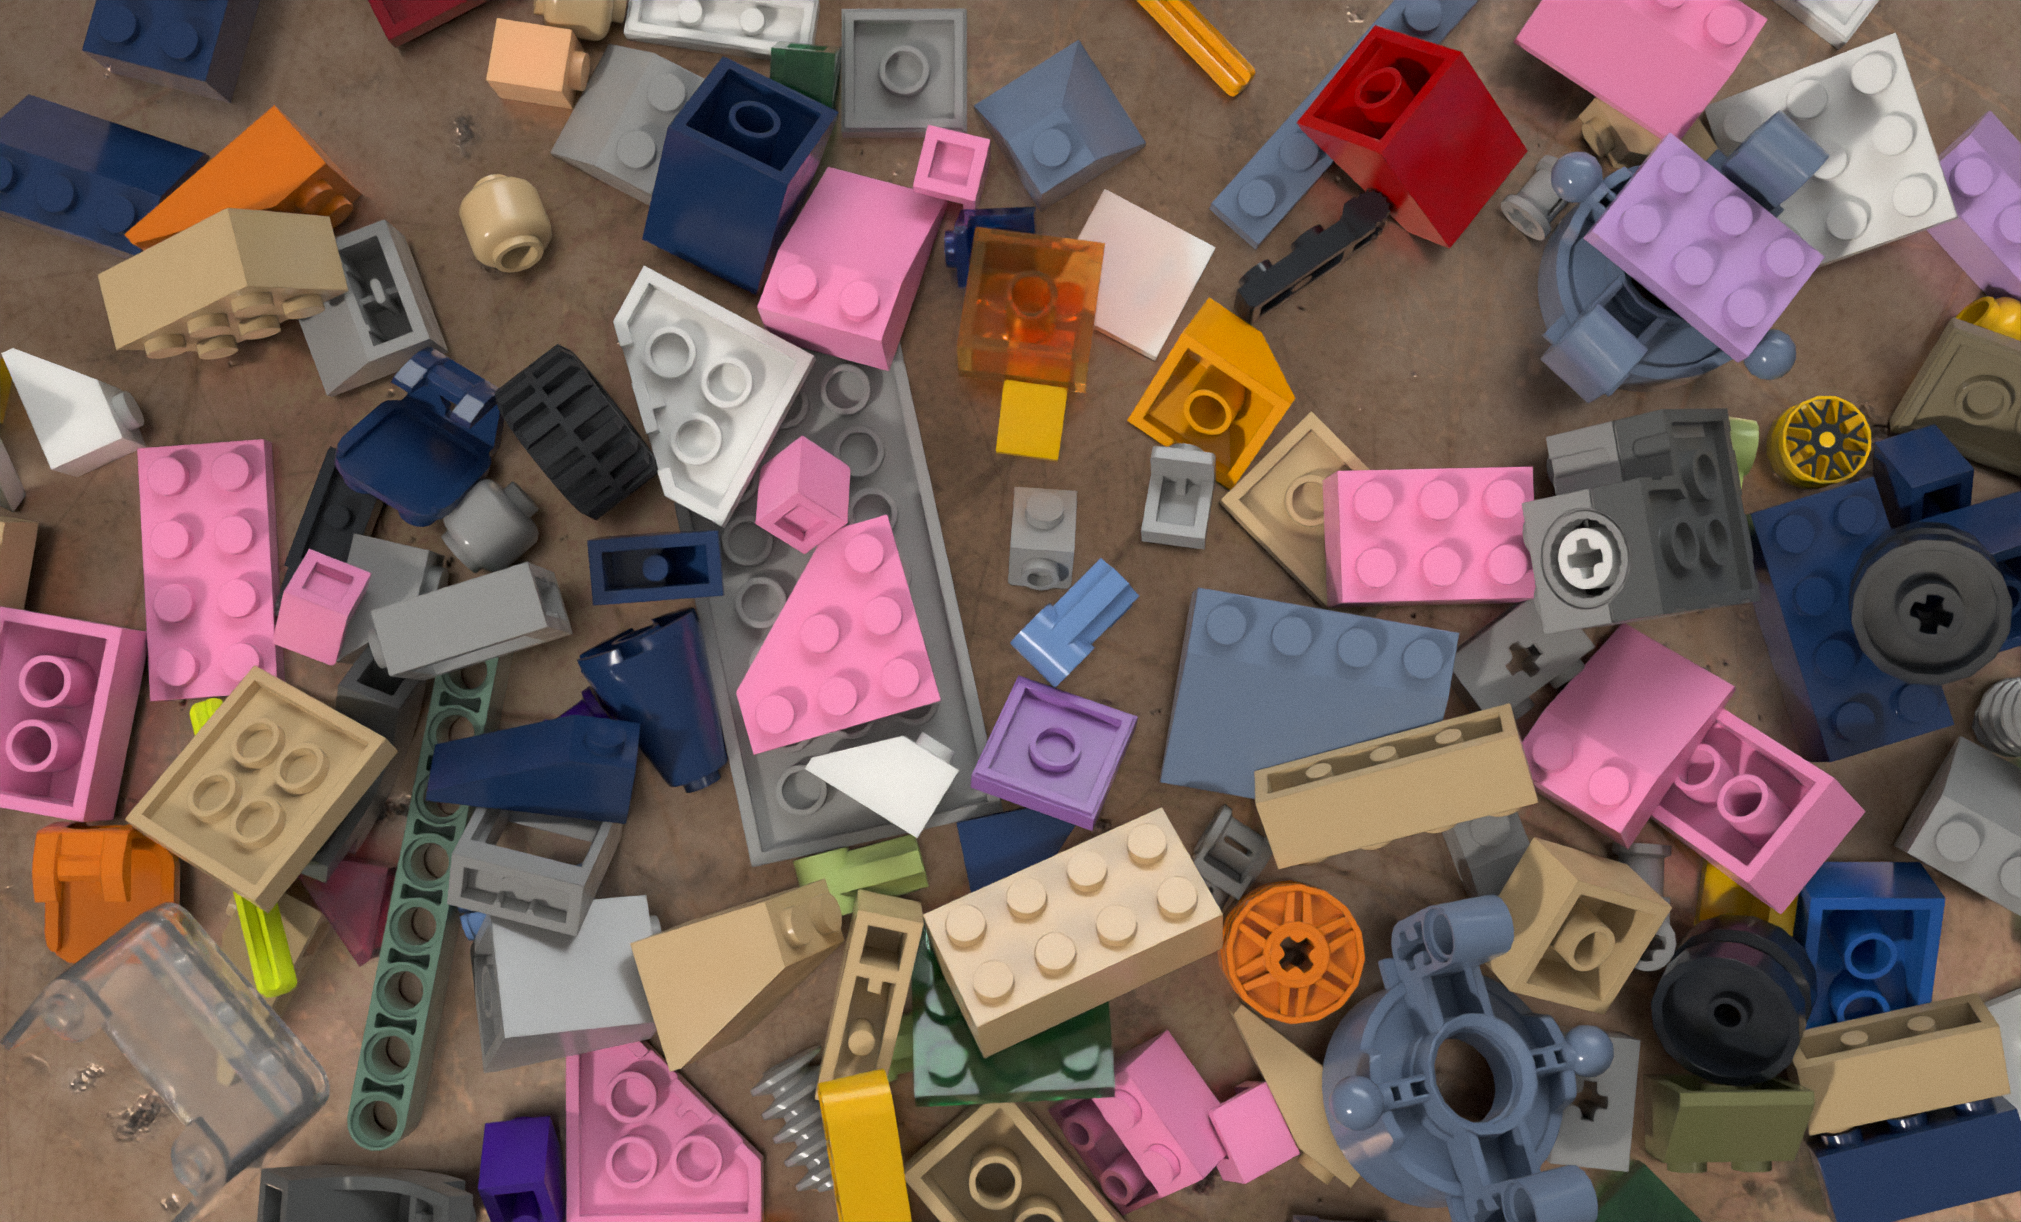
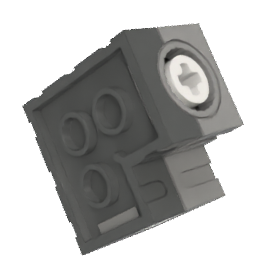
(1640, 522)

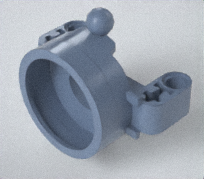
(1594, 314)
(1385, 1090)

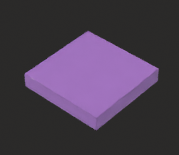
(1054, 752)

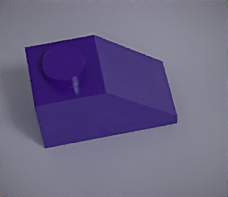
(522, 1171)

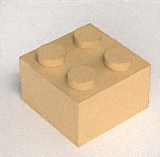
(1575, 926)

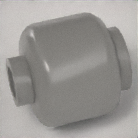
(491, 526)

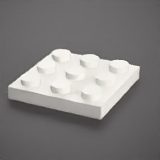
(1882, 158)

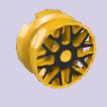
(1818, 442)

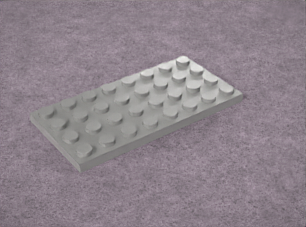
(872, 427)

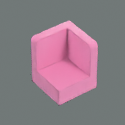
(953, 166)
(803, 495)
(319, 606)
(1251, 1133)

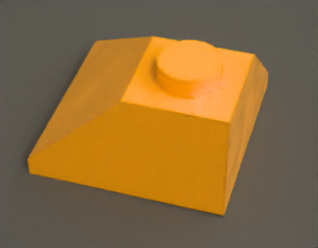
(1216, 392)

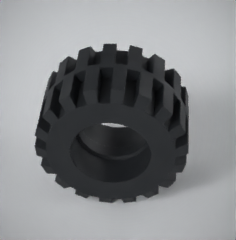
(575, 432)

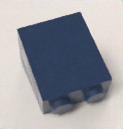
(736, 173)

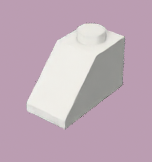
(74, 415)
(892, 777)

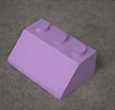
(1986, 192)

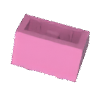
(1153, 1130)

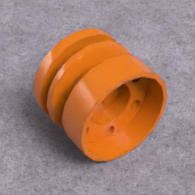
(1252, 950)

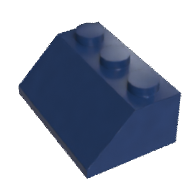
(85, 174)

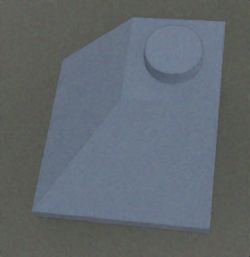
(1059, 125)

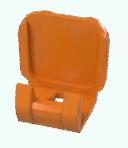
(97, 882)

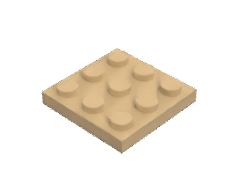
(261, 787)

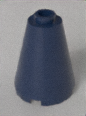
(667, 686)

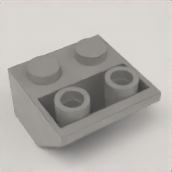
(380, 317)

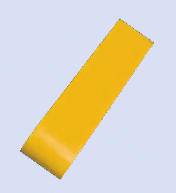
(864, 1148)

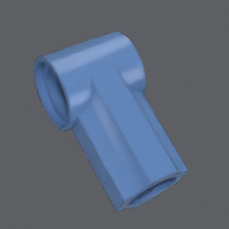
(1065, 632)

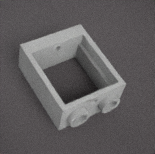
(469, 622)
(527, 885)

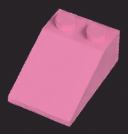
(851, 268)
(1623, 732)
(1757, 811)

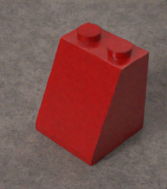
(1416, 129)

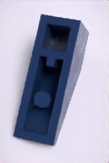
(547, 767)

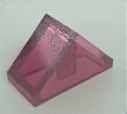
(356, 903)

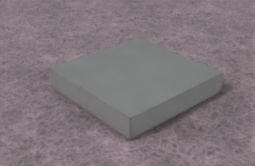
(903, 72)

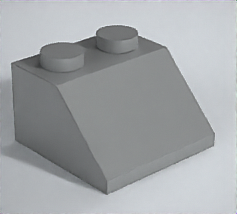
(624, 119)

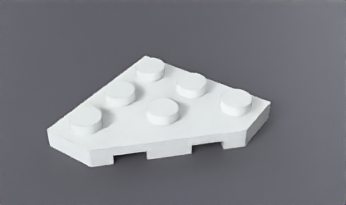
(705, 390)

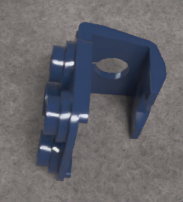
(417, 448)

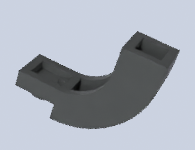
(391, 710)
(361, 1195)

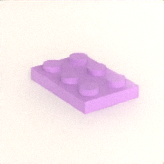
(1704, 248)

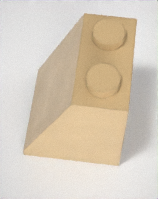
(733, 967)

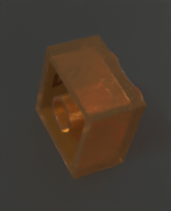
(1030, 309)

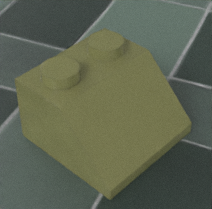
(1706, 1122)

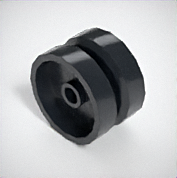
(1938, 641)
(1735, 1000)

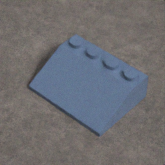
(1293, 682)

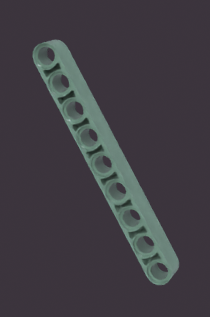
(401, 949)

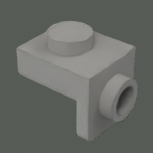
(1179, 496)
(1042, 538)

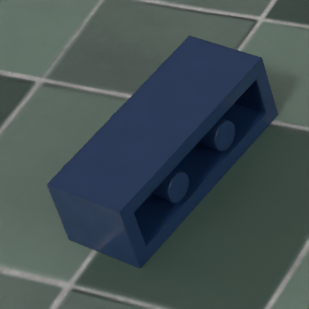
(1920, 1162)

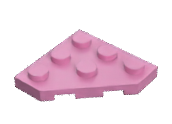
(841, 645)
(652, 1145)

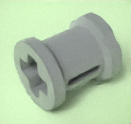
(1535, 203)

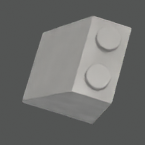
(1971, 824)
(561, 993)

